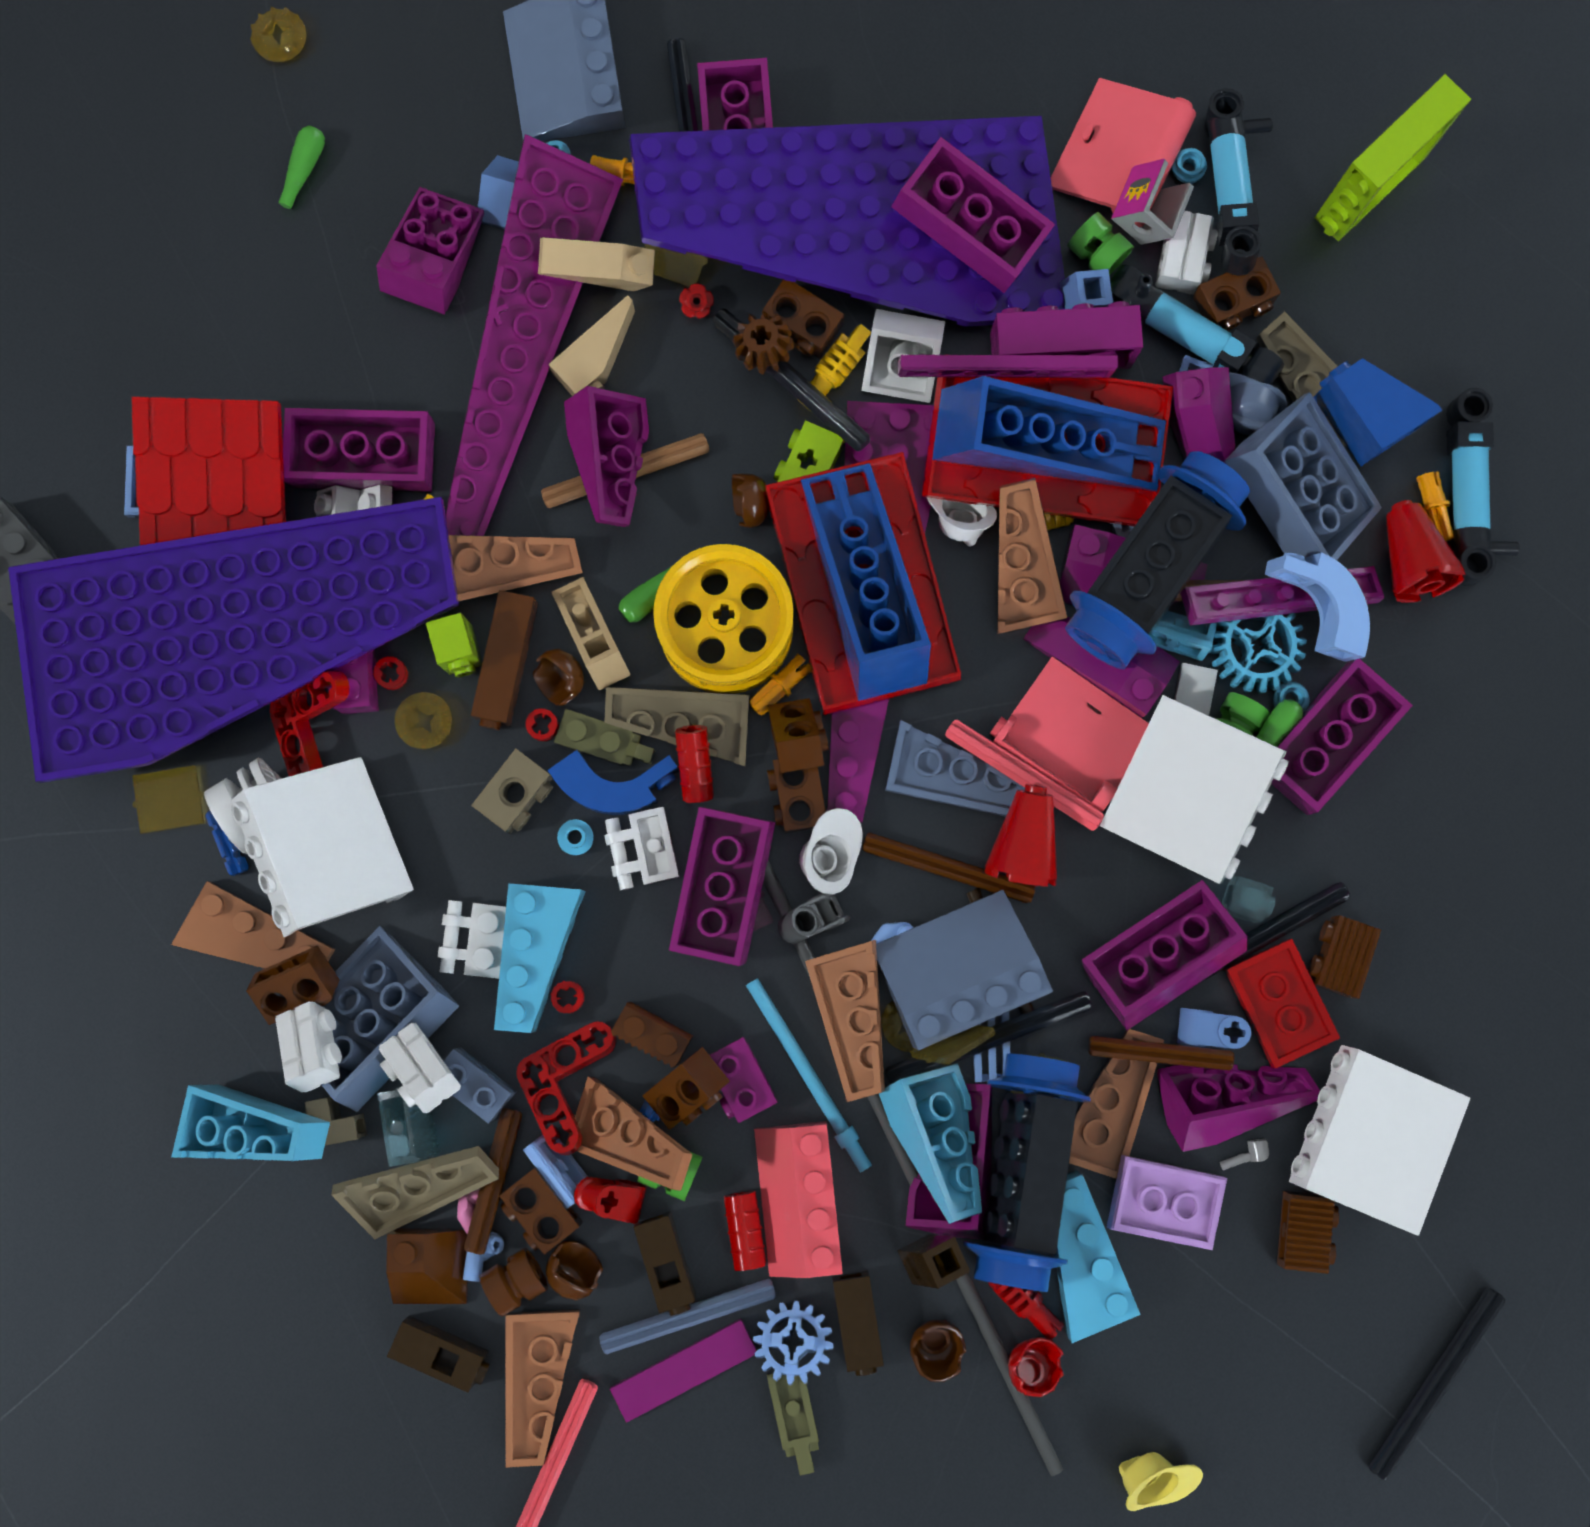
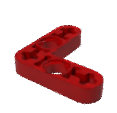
(295, 712)
(553, 1072)

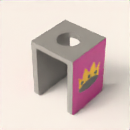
(1137, 199)

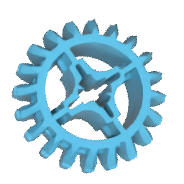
(1270, 653)

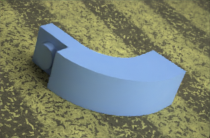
(1338, 598)

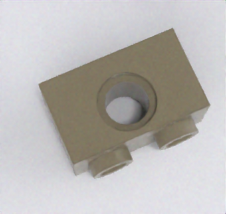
(494, 801)

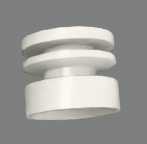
(220, 796)

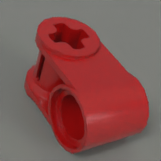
(611, 1198)

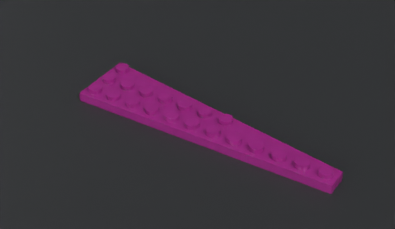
(524, 321)
(859, 729)

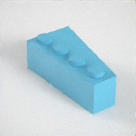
(532, 949)
(241, 1126)
(1092, 1281)

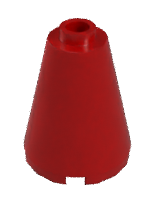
(1419, 555)
(1026, 840)

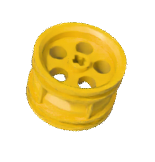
(738, 669)

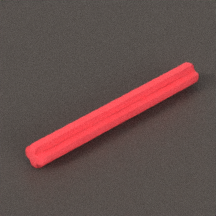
(1023, 773)
(558, 1454)

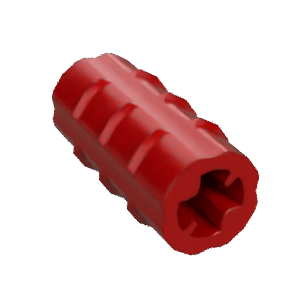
(694, 763)
(744, 1230)

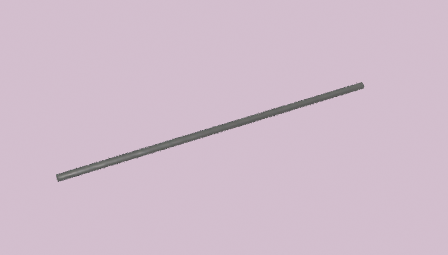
(965, 1282)

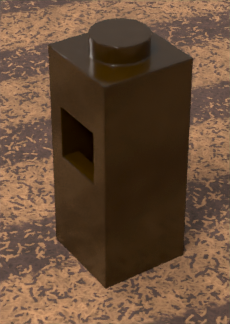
(934, 1261)
(665, 1263)
(858, 1323)
(439, 1354)

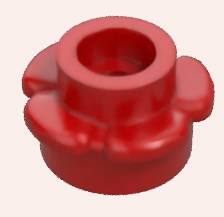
(705, 297)

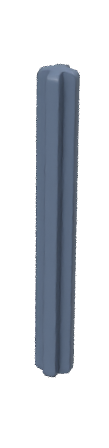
(699, 1313)

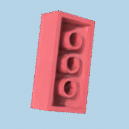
(798, 1200)

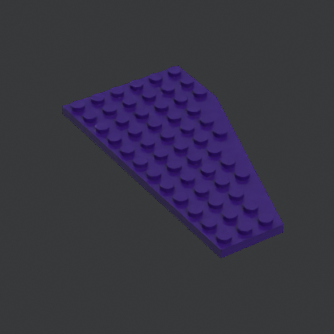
(821, 211)
(191, 633)

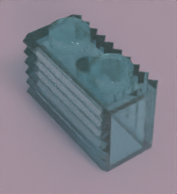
(406, 1130)

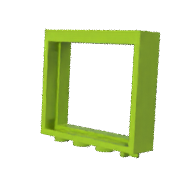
(1392, 157)

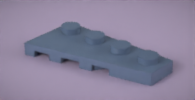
(941, 773)

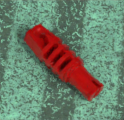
(1029, 1305)

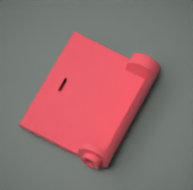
(1128, 131)
(1072, 734)

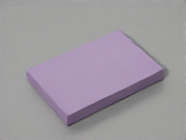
(1166, 1202)

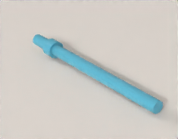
(846, 1135)

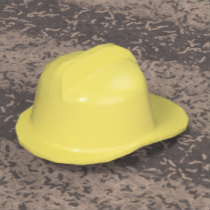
(1155, 1481)

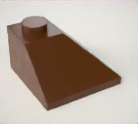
(427, 1265)

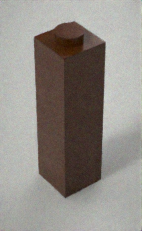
(504, 660)

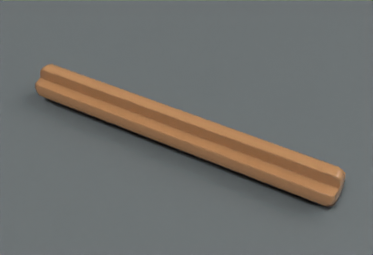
(652, 461)

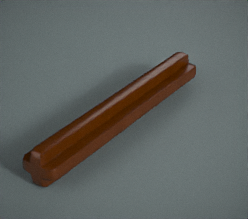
(1161, 1053)
(488, 1195)

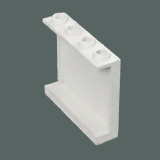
(1194, 790)
(320, 844)
(1379, 1139)

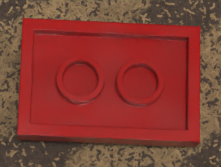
(1282, 1003)

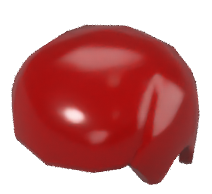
(1035, 1366)

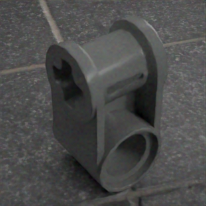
(817, 916)

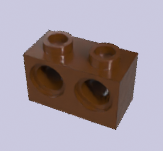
(1234, 292)
(809, 311)
(797, 735)
(807, 792)
(290, 980)
(686, 1089)
(546, 1205)

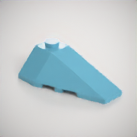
(934, 1129)

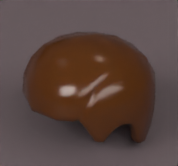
(749, 499)
(558, 676)
(573, 1270)
(937, 1350)

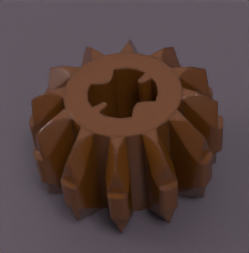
(776, 344)

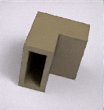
(340, 1128)

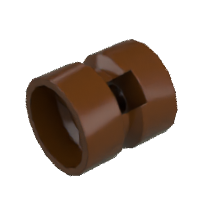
(510, 1283)

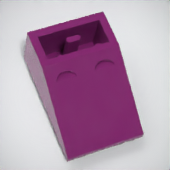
(429, 250)

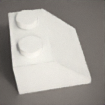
(899, 335)

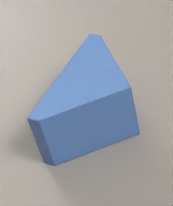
(496, 190)

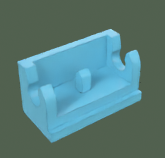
(1177, 635)

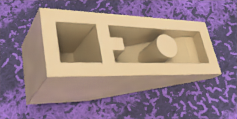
(597, 263)
(594, 353)
(590, 633)

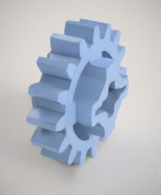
(776, 1340)

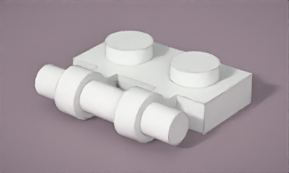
(652, 845)
(484, 939)

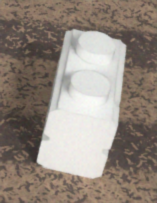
(1184, 256)
(308, 1046)
(419, 1069)

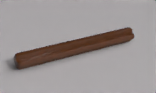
(945, 867)

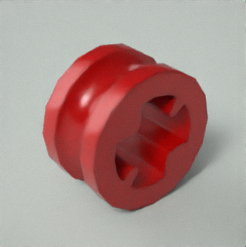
(380, 676)
(532, 723)
(568, 1008)

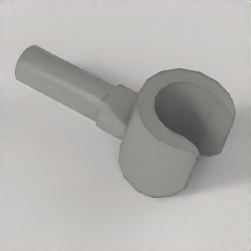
(1257, 1152)

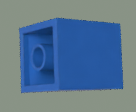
(1371, 408)

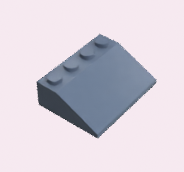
(563, 68)
(1305, 482)
(961, 970)
(374, 1000)

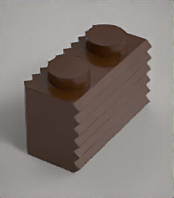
(1344, 956)
(651, 1034)
(1307, 1232)

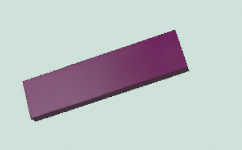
(683, 1370)

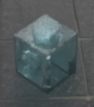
(1248, 899)

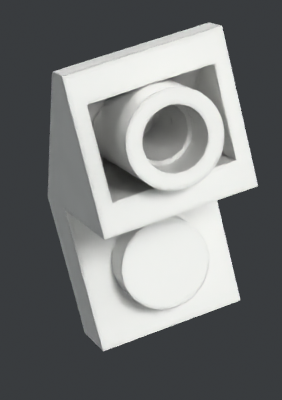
(344, 499)

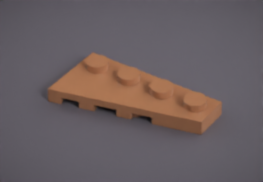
(506, 563)
(1027, 569)
(239, 931)
(850, 1011)
(1110, 1120)
(627, 1139)
(534, 1374)

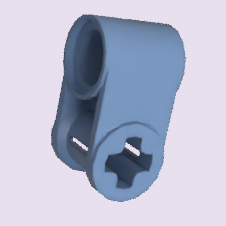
(1207, 1029)

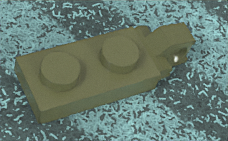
(601, 740)
(795, 1420)

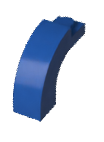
(610, 797)

